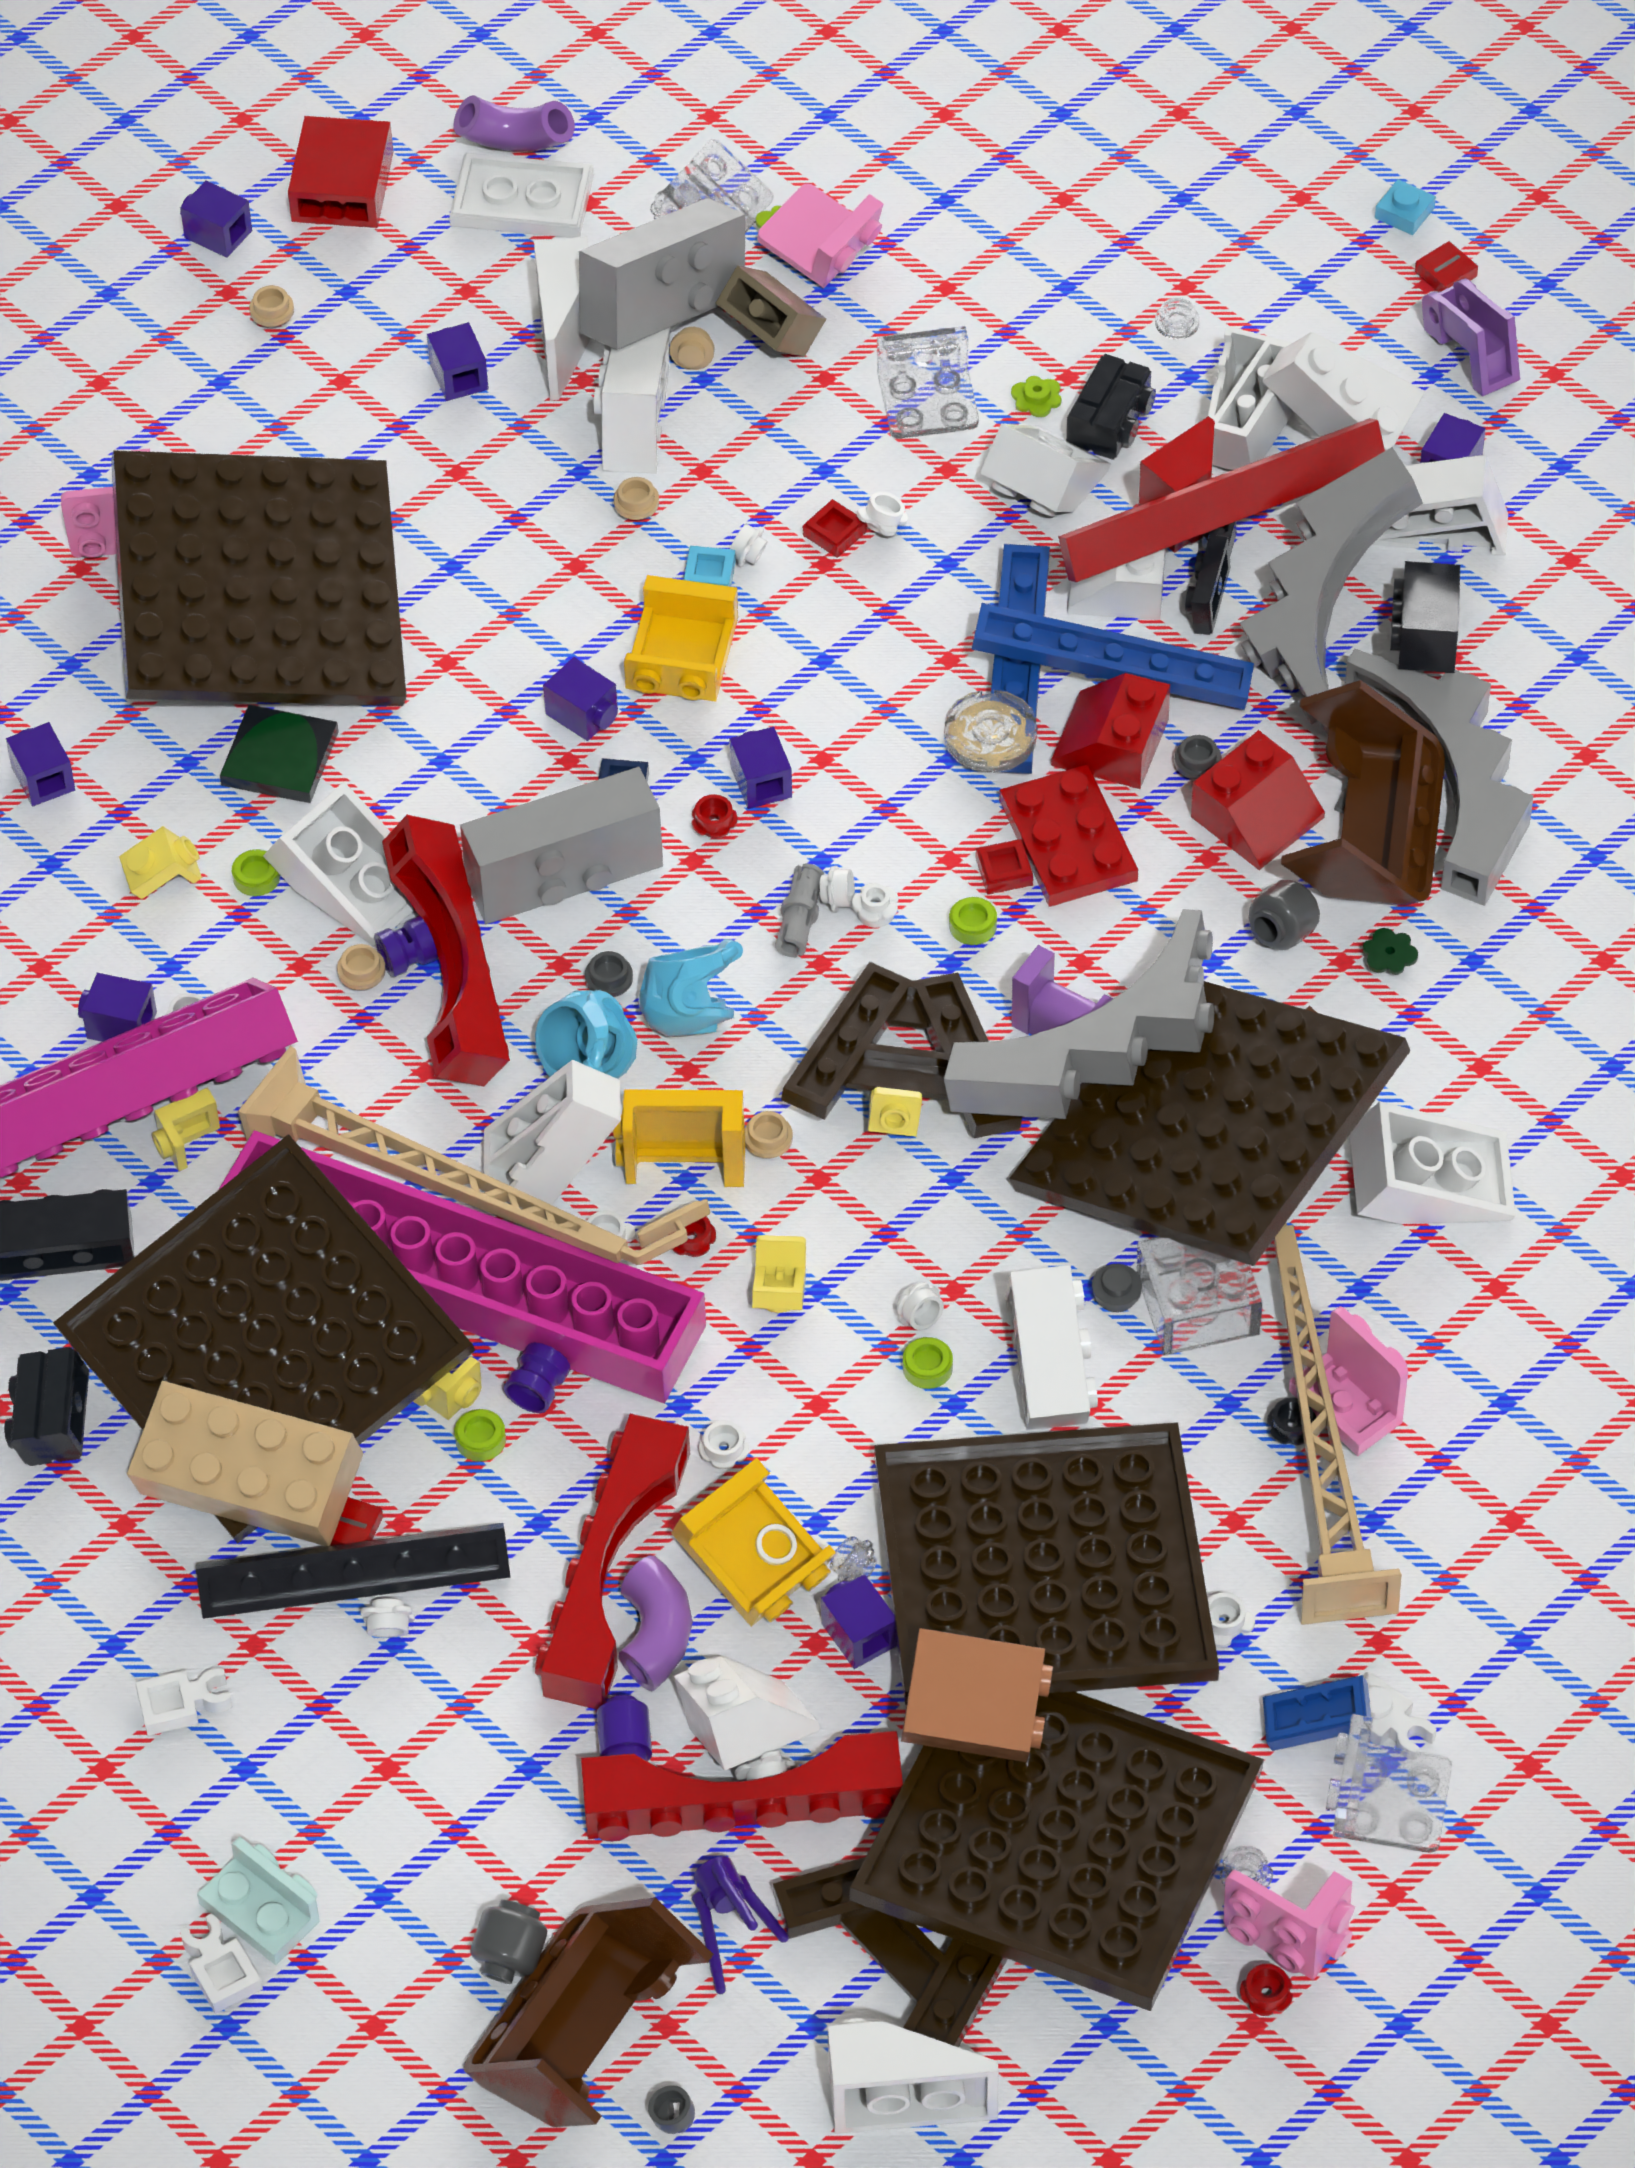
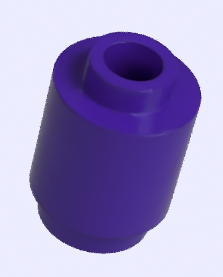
(624, 1727)

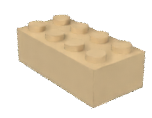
(245, 1463)

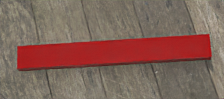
(1218, 501)

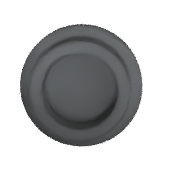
(1196, 756)
(609, 973)
(1116, 1287)

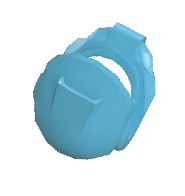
(676, 991)
(586, 1029)

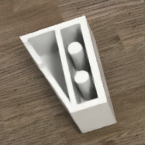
(630, 403)
(1243, 407)
(553, 1131)
(1050, 1347)

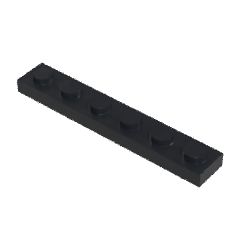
(352, 1570)

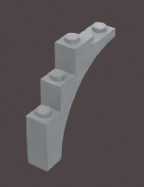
(1337, 531)
(1487, 813)
(1044, 1070)

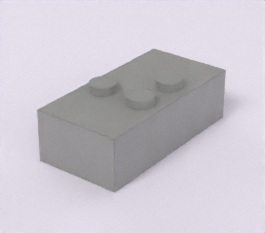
(659, 272)
(562, 845)

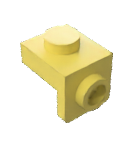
(158, 861)
(894, 1111)
(182, 1123)
(779, 1273)
(454, 1390)

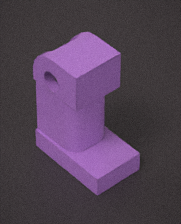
(1478, 326)
(1041, 1002)

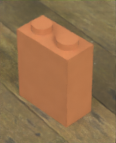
(976, 1695)

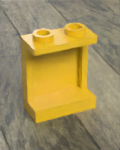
(682, 638)
(682, 1128)
(722, 1541)

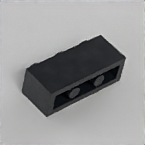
(1426, 616)
(65, 1234)

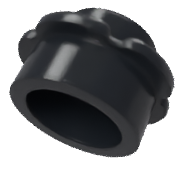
(1283, 1413)

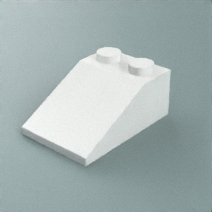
(559, 308)
(341, 865)
(1429, 1168)
(905, 2079)

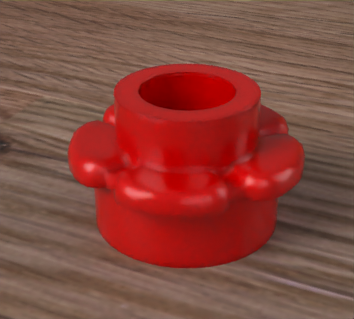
(710, 808)
(705, 1235)
(1269, 1977)

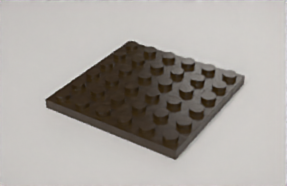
(257, 579)
(1217, 1137)
(270, 1303)
(1053, 1548)
(1066, 1859)

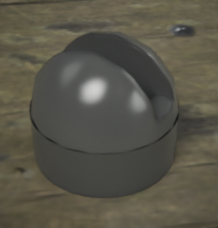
(662, 2109)

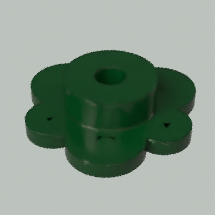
(1389, 952)

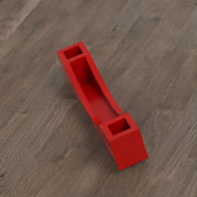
(430, 872)
(644, 1475)
(637, 1798)

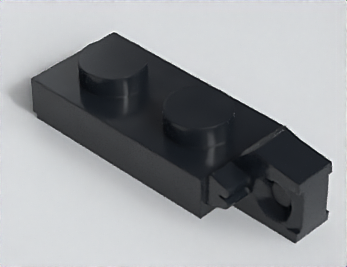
(1211, 575)

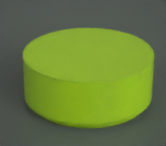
(254, 874)
(973, 921)
(927, 1363)
(480, 1435)

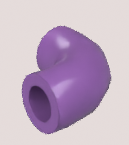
(514, 127)
(664, 1622)

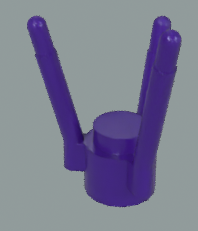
(725, 1891)

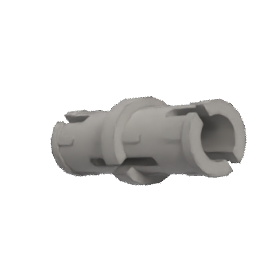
(799, 911)

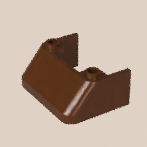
(1389, 802)
(575, 2001)

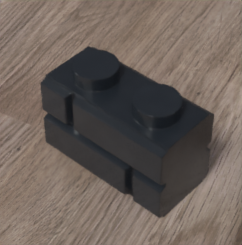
(1110, 406)
(48, 1406)

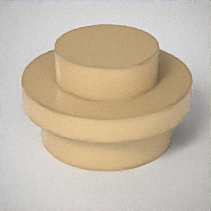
(271, 306)
(692, 348)
(636, 498)
(361, 967)
(768, 1135)

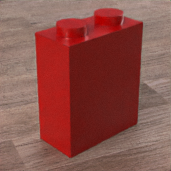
(340, 171)

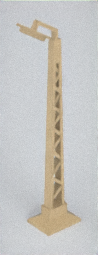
(288, 1106)
(1346, 1579)

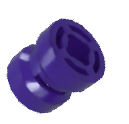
(406, 946)
(535, 1380)

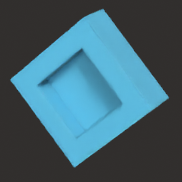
(1405, 207)
(710, 565)

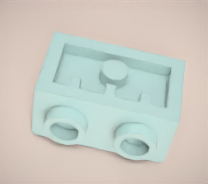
(261, 1901)

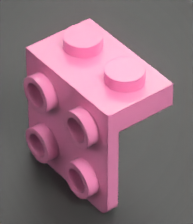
(819, 233)
(90, 521)
(1363, 1381)
(1293, 1936)

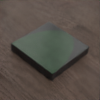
(279, 753)

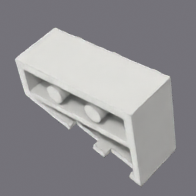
(1338, 388)
(1457, 508)

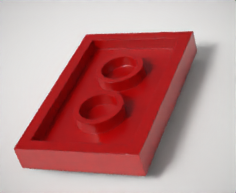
(1069, 835)

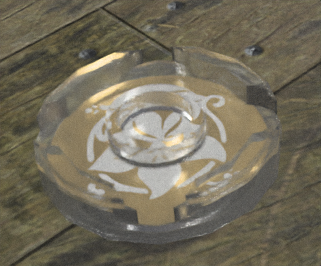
(990, 731)

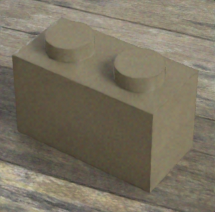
(770, 311)

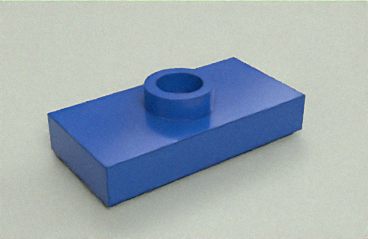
(1314, 1712)

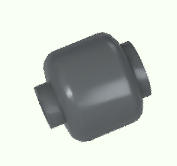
(1284, 915)
(508, 1941)

